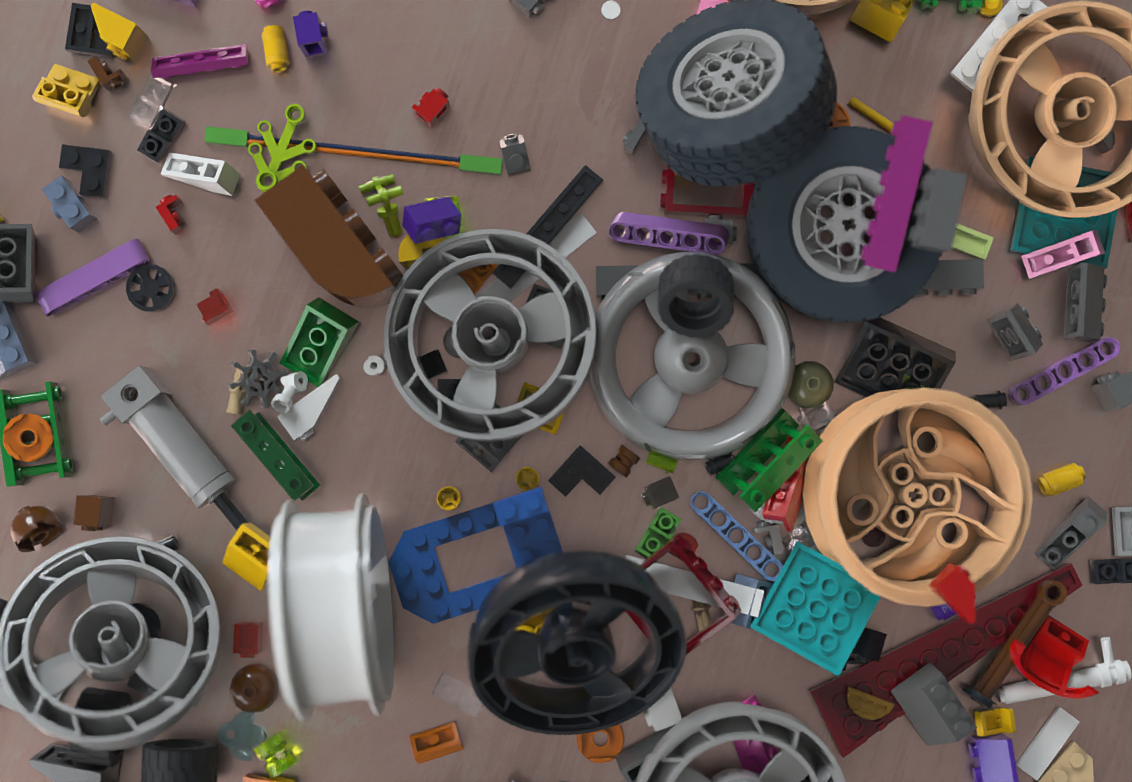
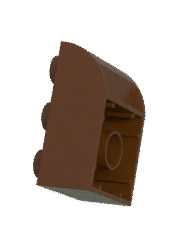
(327, 242)

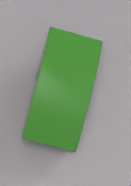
(658, 532)

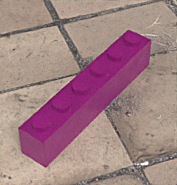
(897, 193)

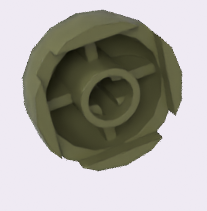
(811, 385)

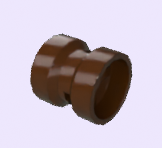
(624, 461)

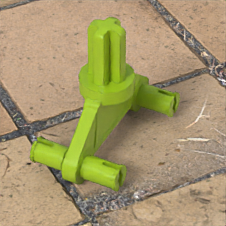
(387, 211)

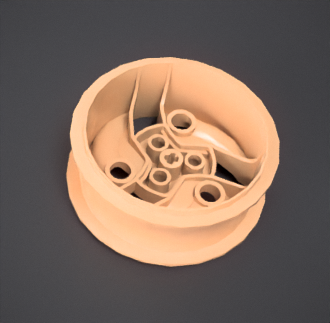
(969, 448)

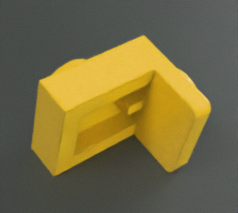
(995, 722)

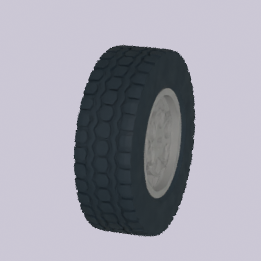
(737, 92)
(787, 227)

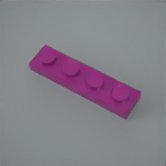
(199, 61)

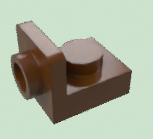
(103, 73)

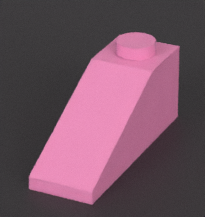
(1063, 254)

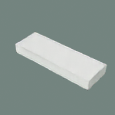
(1047, 743)

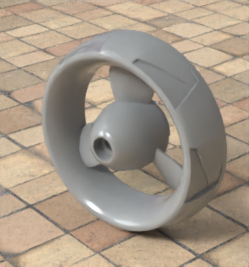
(547, 318)
(655, 402)
(109, 642)
(731, 721)

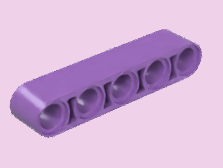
(658, 238)
(92, 277)
(1073, 365)

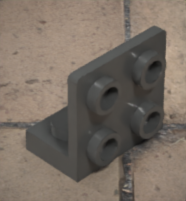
(488, 452)

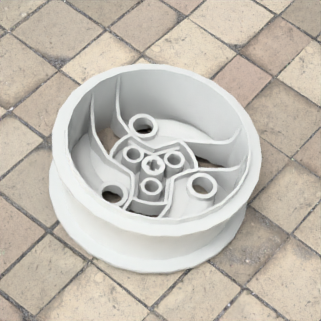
(331, 607)

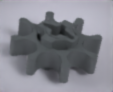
(250, 372)

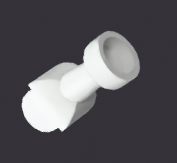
(375, 365)
(292, 384)

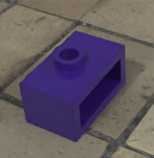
(311, 33)
(431, 220)

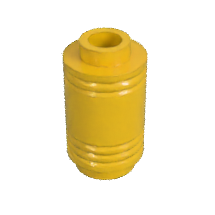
(275, 48)
(1061, 480)

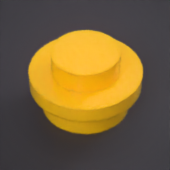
(991, 7)

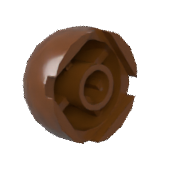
(34, 526)
(254, 688)

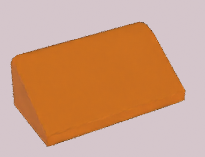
(436, 742)

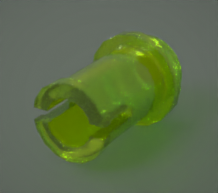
(663, 462)

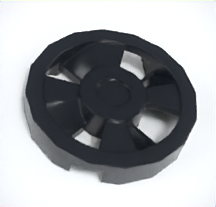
(150, 288)

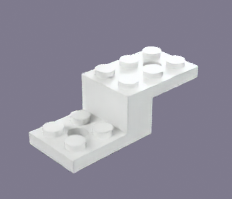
(967, 69)

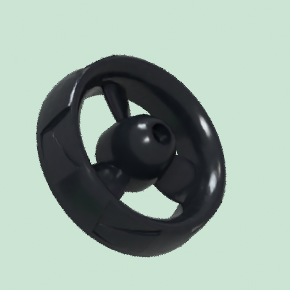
(572, 644)

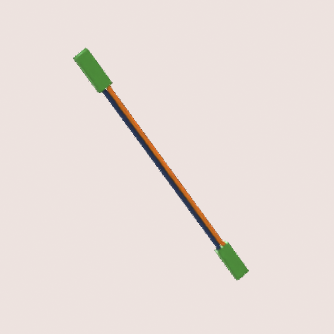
(467, 162)

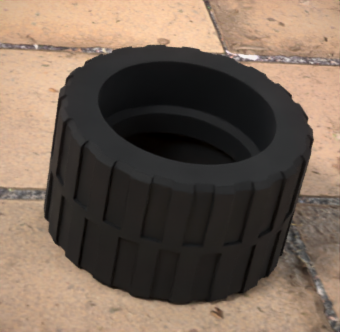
(696, 318)
(99, 700)
(179, 761)

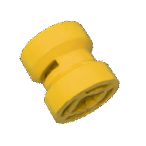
(527, 478)
(449, 498)

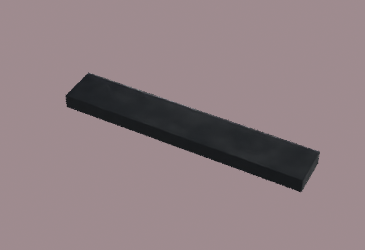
(555, 218)

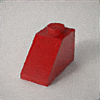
(956, 591)

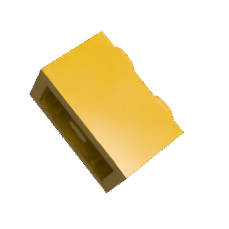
(882, 16)
(249, 555)

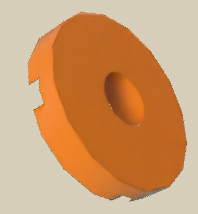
(28, 422)
(605, 752)

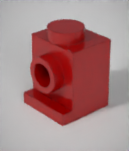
(432, 106)

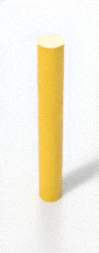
(871, 114)

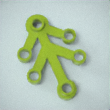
(279, 152)

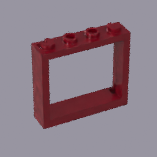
(666, 201)
(710, 582)

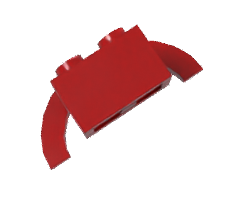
(1051, 657)

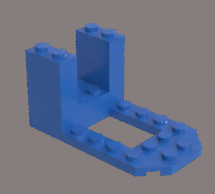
(417, 564)

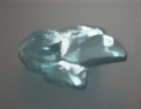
(245, 736)

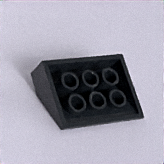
(887, 352)

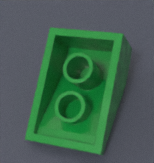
(318, 340)

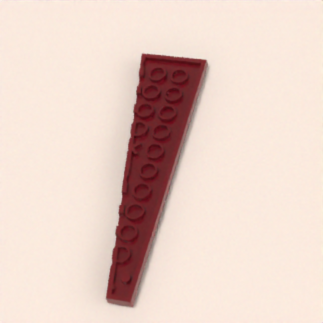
(948, 648)

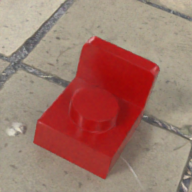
(170, 217)

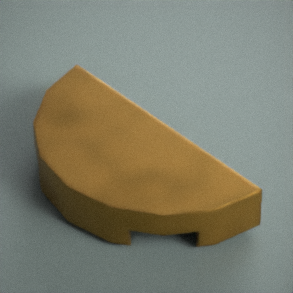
(867, 705)

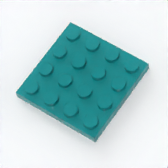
(1039, 230)
(816, 609)

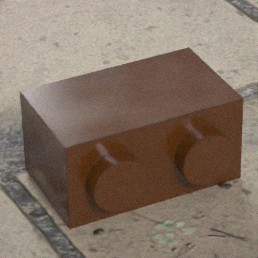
(93, 512)

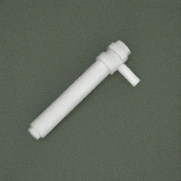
(1101, 675)

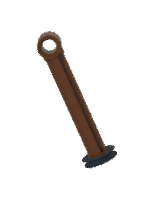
(1024, 633)

